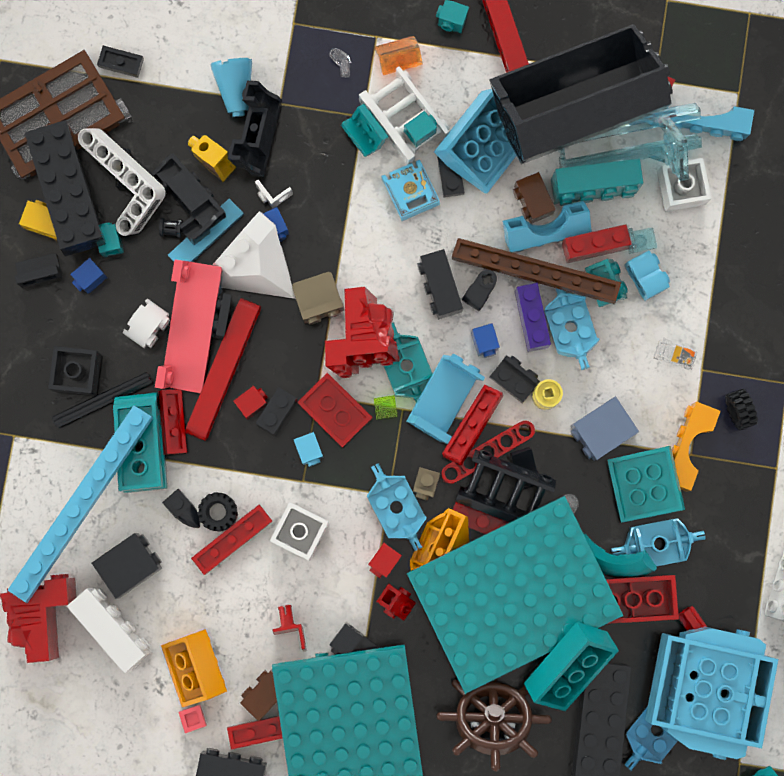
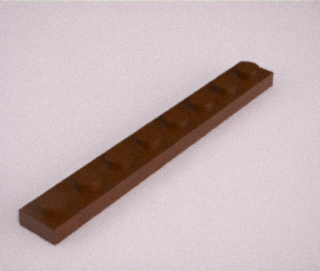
(536, 271)

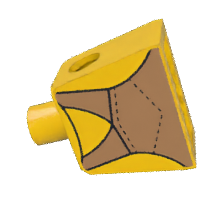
(211, 156)

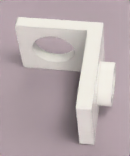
(265, 196)

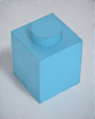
(309, 449)

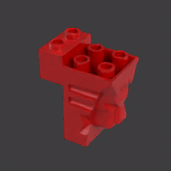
(367, 335)
(35, 623)

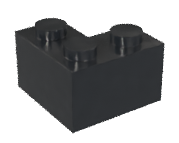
(351, 640)

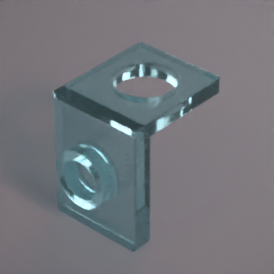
(642, 240)

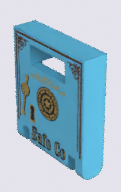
(409, 185)

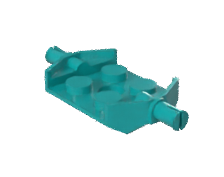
(409, 383)

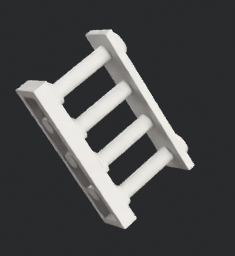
(384, 117)

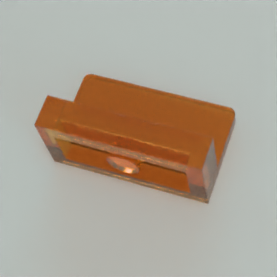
(399, 53)

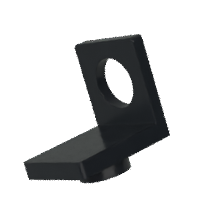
(525, 459)

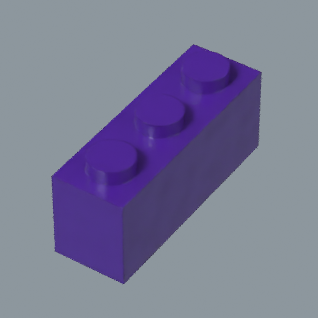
(532, 317)

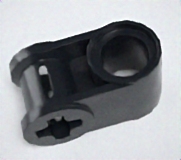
(478, 292)

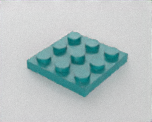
(646, 484)

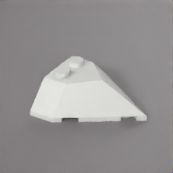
(256, 261)

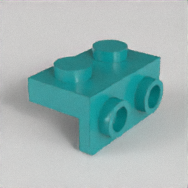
(365, 131)

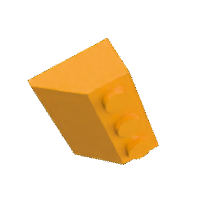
(194, 668)

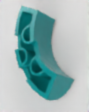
(623, 565)

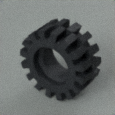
(741, 409)
(208, 502)

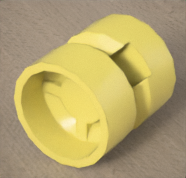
(547, 394)

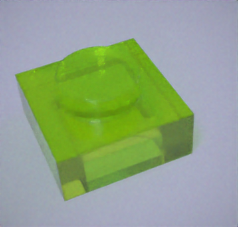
(385, 407)

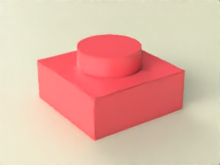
(192, 718)

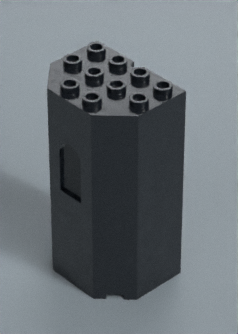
(581, 93)

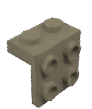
(318, 298)

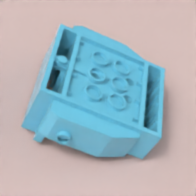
(721, 662)

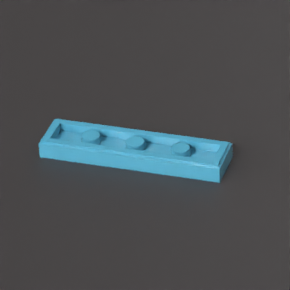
(188, 252)

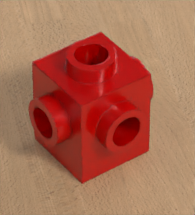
(396, 602)

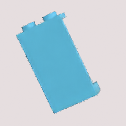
(443, 397)

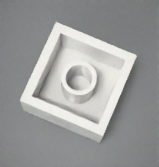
(685, 193)
(299, 531)

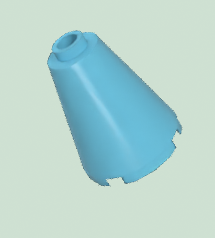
(231, 80)

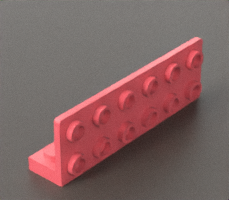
(190, 326)

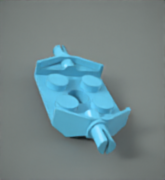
(572, 309)
(391, 489)
(673, 532)

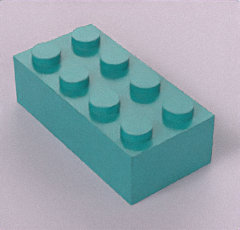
(596, 181)
(571, 666)

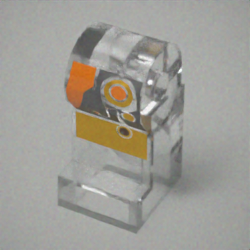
(675, 354)

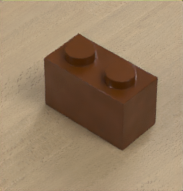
(534, 198)
(261, 697)

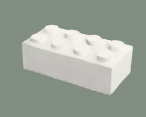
(109, 628)

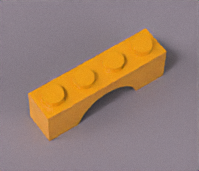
(699, 419)

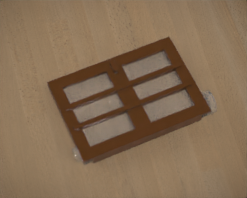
(65, 92)

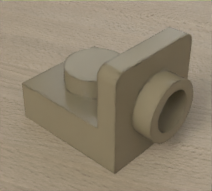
(425, 483)

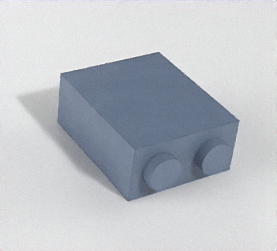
(604, 429)

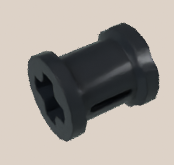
(167, 223)

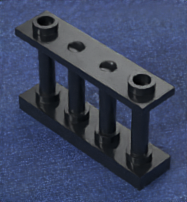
(488, 503)

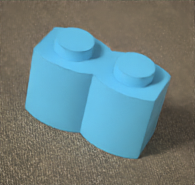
(647, 275)

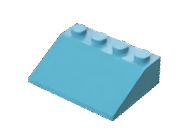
(478, 144)

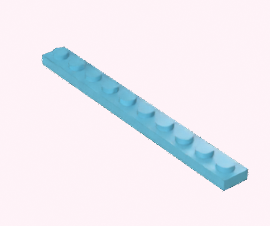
(80, 504)

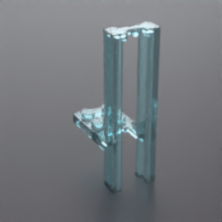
(671, 150)

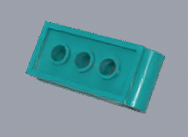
(152, 453)

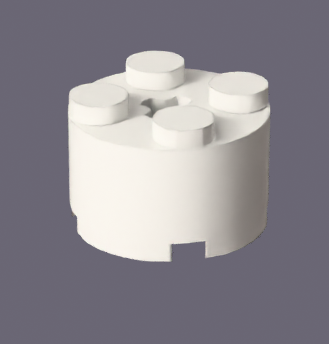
(146, 324)

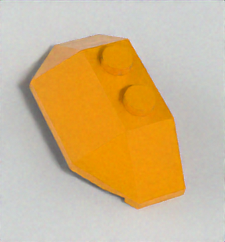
(441, 536)

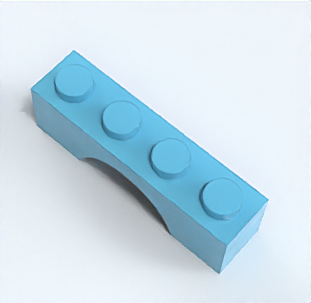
(571, 222)

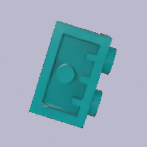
(609, 270)

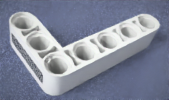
(126, 176)

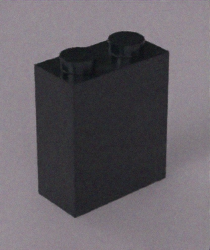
(127, 565)

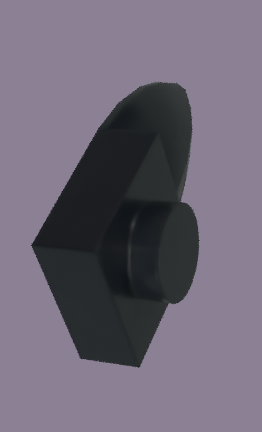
(182, 509)

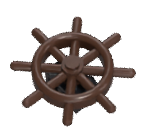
(492, 729)

